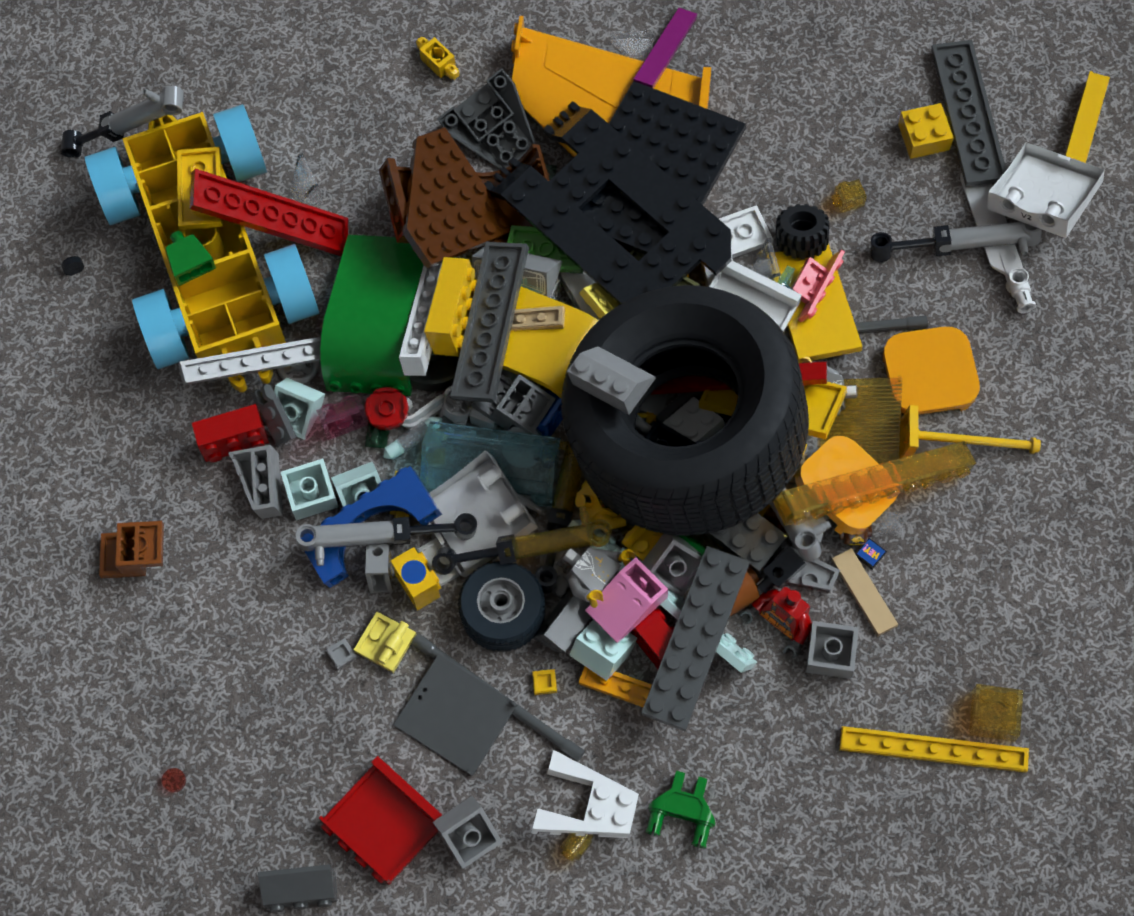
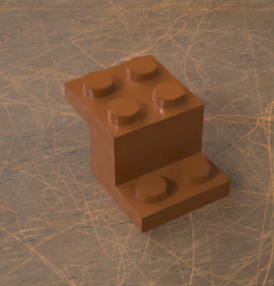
(131, 549)

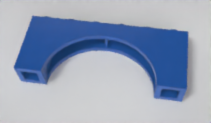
(401, 493)

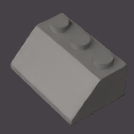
(610, 378)

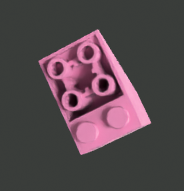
(628, 600)

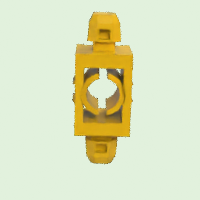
(440, 67)

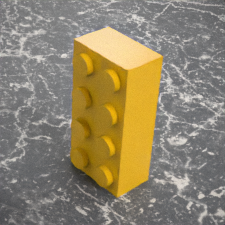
(450, 306)

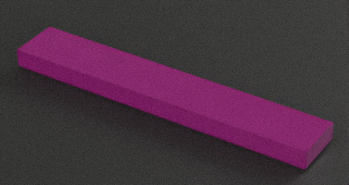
(665, 48)

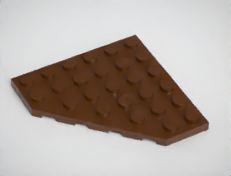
(448, 202)

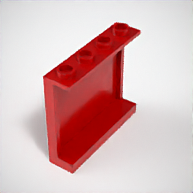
(382, 822)

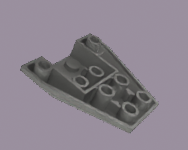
(491, 122)

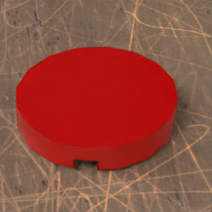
(386, 408)

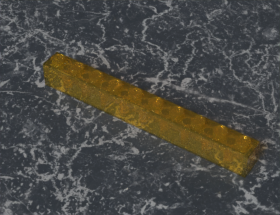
(874, 483)

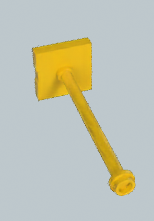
(911, 435)

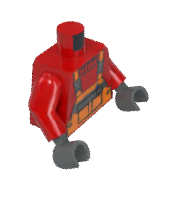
(785, 612)

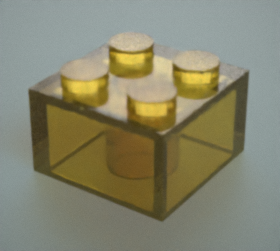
(996, 712)

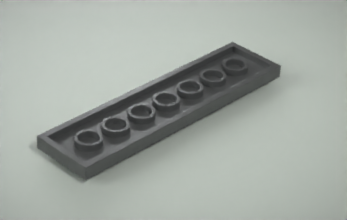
(968, 112)
(489, 322)
(695, 638)

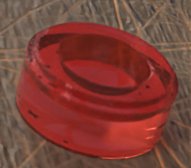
(173, 780)

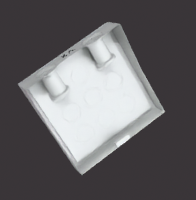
(1045, 189)
(490, 498)

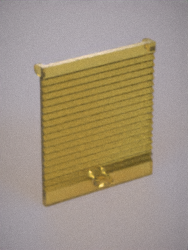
(872, 417)

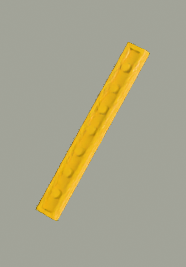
(934, 749)

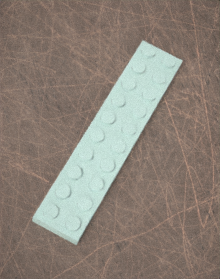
(739, 658)

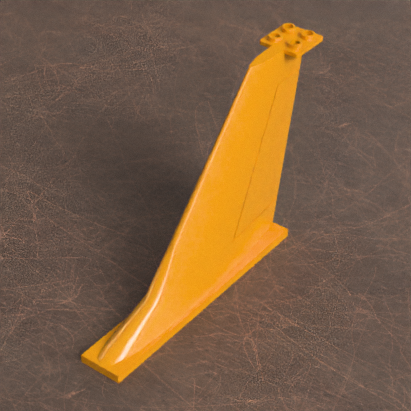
(557, 71)

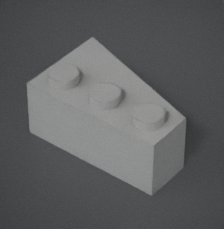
(261, 479)

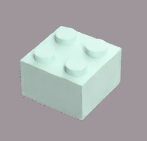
(309, 489)
(600, 652)

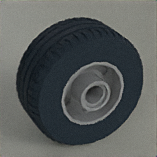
(507, 625)

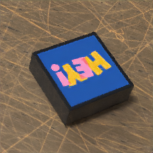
(870, 553)

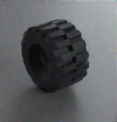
(802, 231)

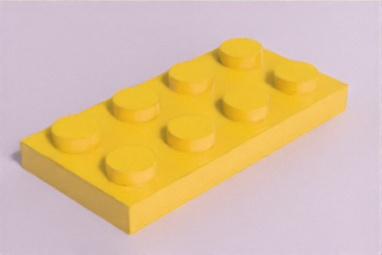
(187, 160)

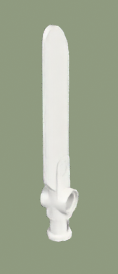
(1002, 257)

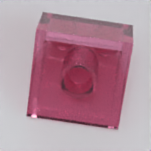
(342, 417)

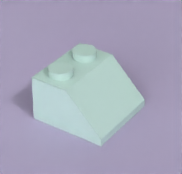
(299, 405)
(356, 482)

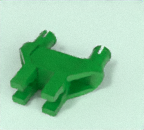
(685, 807)

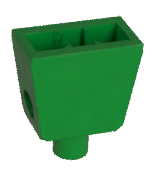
(188, 258)

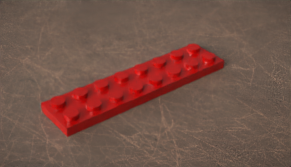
(267, 212)

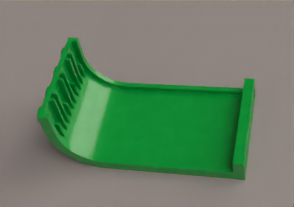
(369, 316)

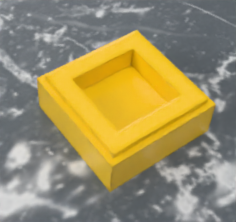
(544, 682)

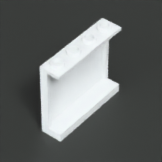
(763, 292)

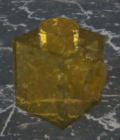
(849, 196)

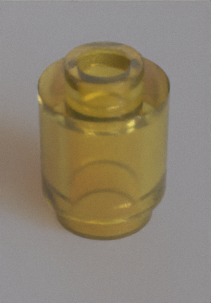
(575, 846)

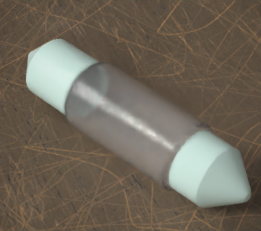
(409, 439)

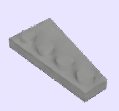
(814, 575)

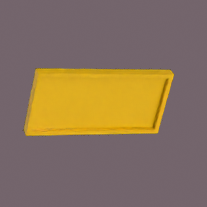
(832, 327)
(822, 403)

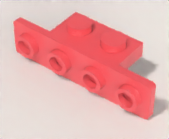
(813, 281)

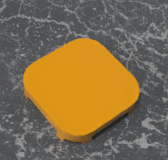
(934, 368)
(835, 458)

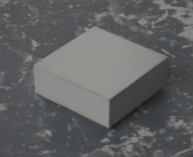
(341, 654)

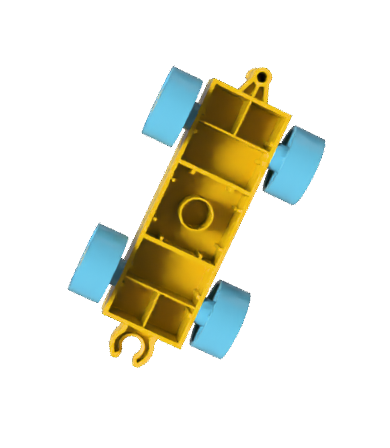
(231, 304)

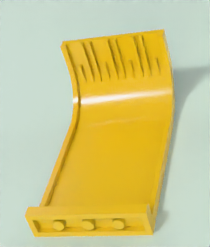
(546, 353)

